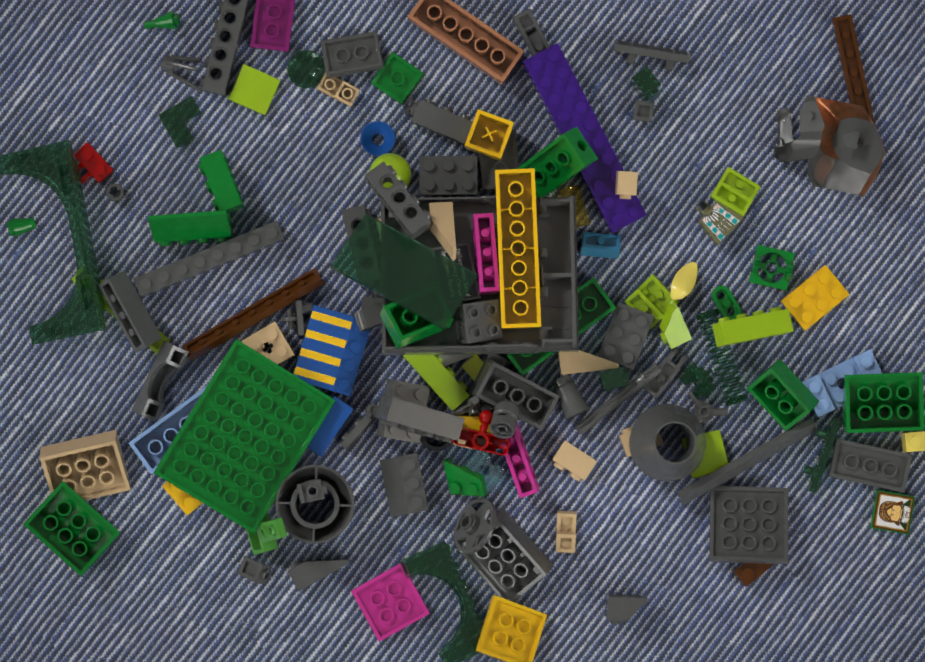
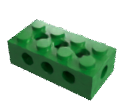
(577, 157)

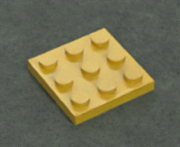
(510, 631)

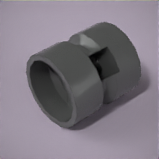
(504, 419)

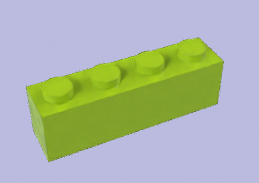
(752, 327)
(439, 378)

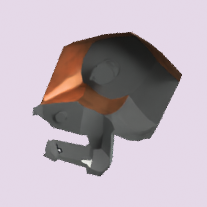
(838, 142)

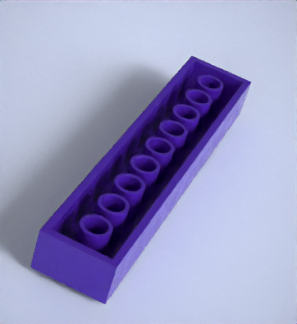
(569, 109)

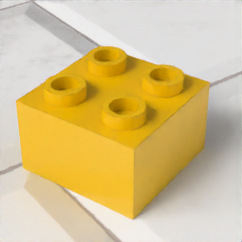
(489, 134)

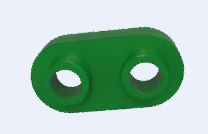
(726, 303)

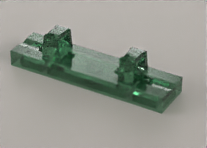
(829, 438)

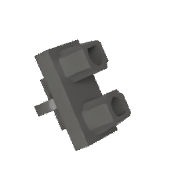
(300, 309)

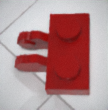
(93, 163)

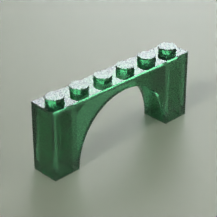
(438, 562)

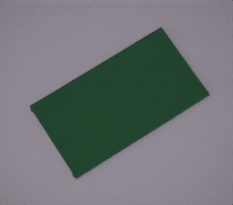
(404, 271)

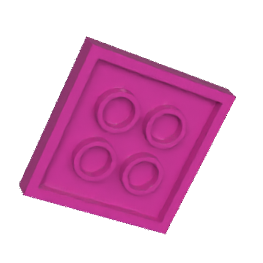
(390, 602)

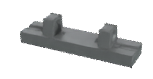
(530, 32)
(669, 55)

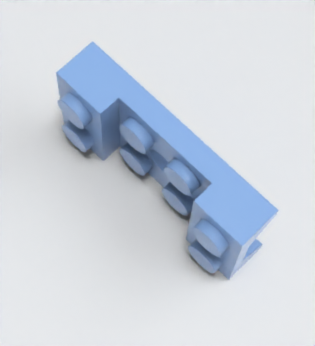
(825, 385)

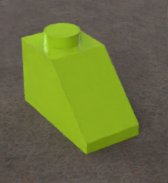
(673, 327)

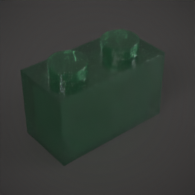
(645, 84)
(613, 378)

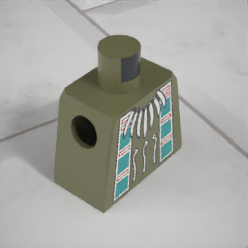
(717, 221)

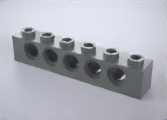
(220, 85)

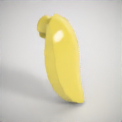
(684, 281)

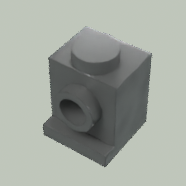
(304, 494)

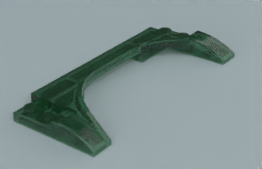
(59, 170)

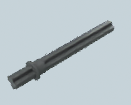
(621, 396)

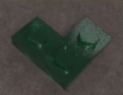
(175, 119)

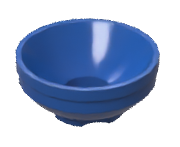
(375, 128)

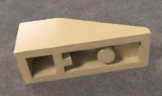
(443, 226)
(582, 362)

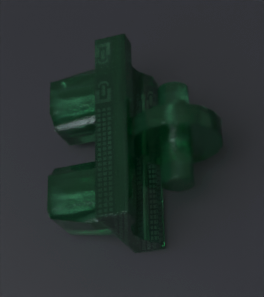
(701, 380)

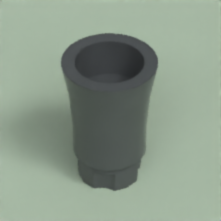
(570, 397)

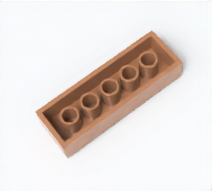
(467, 37)

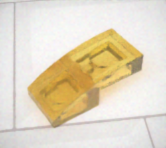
(581, 214)

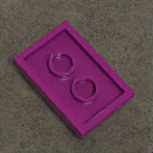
(272, 25)

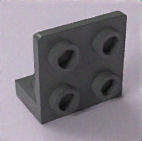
(478, 321)

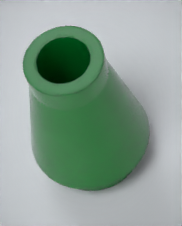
(20, 225)

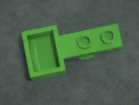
(266, 534)

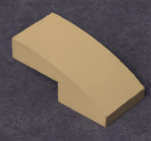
(566, 531)

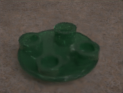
(306, 69)

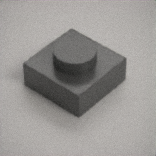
(643, 111)

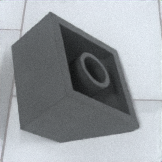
(622, 607)

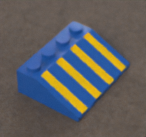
(331, 351)

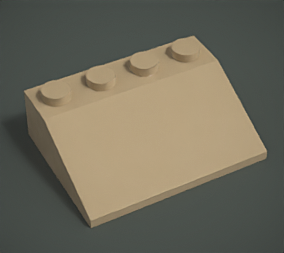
(88, 465)

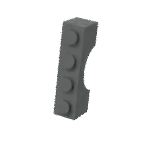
(167, 362)

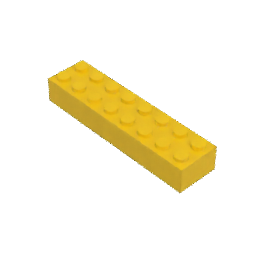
(518, 248)

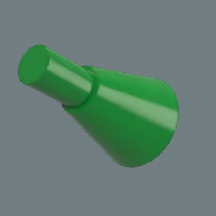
(169, 20)

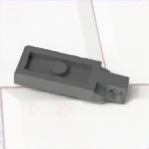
(361, 426)

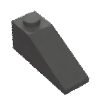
(311, 571)

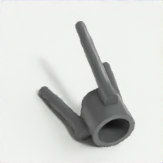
(171, 64)

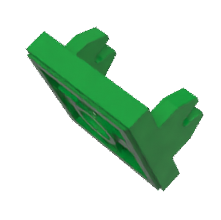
(788, 258)

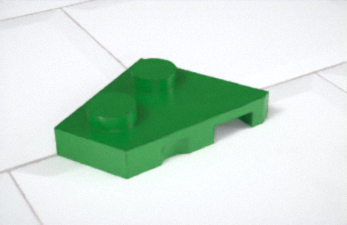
(463, 480)

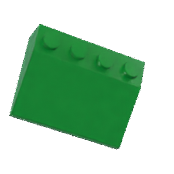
(191, 227)
(883, 402)
(71, 529)

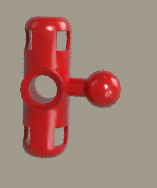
(492, 441)

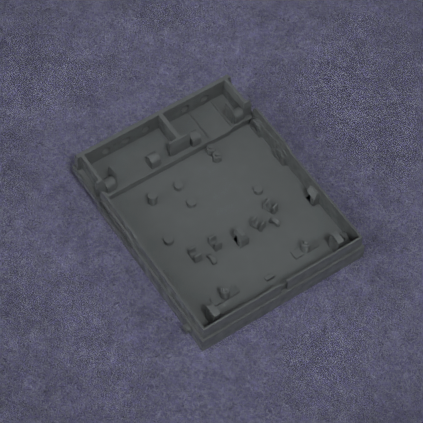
(556, 277)

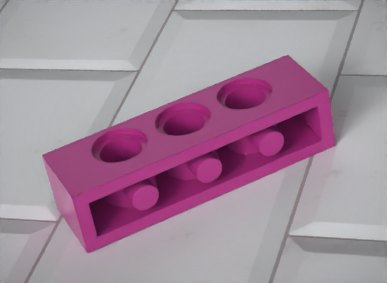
(485, 253)
(521, 465)

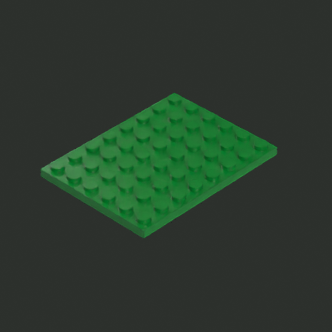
(244, 436)

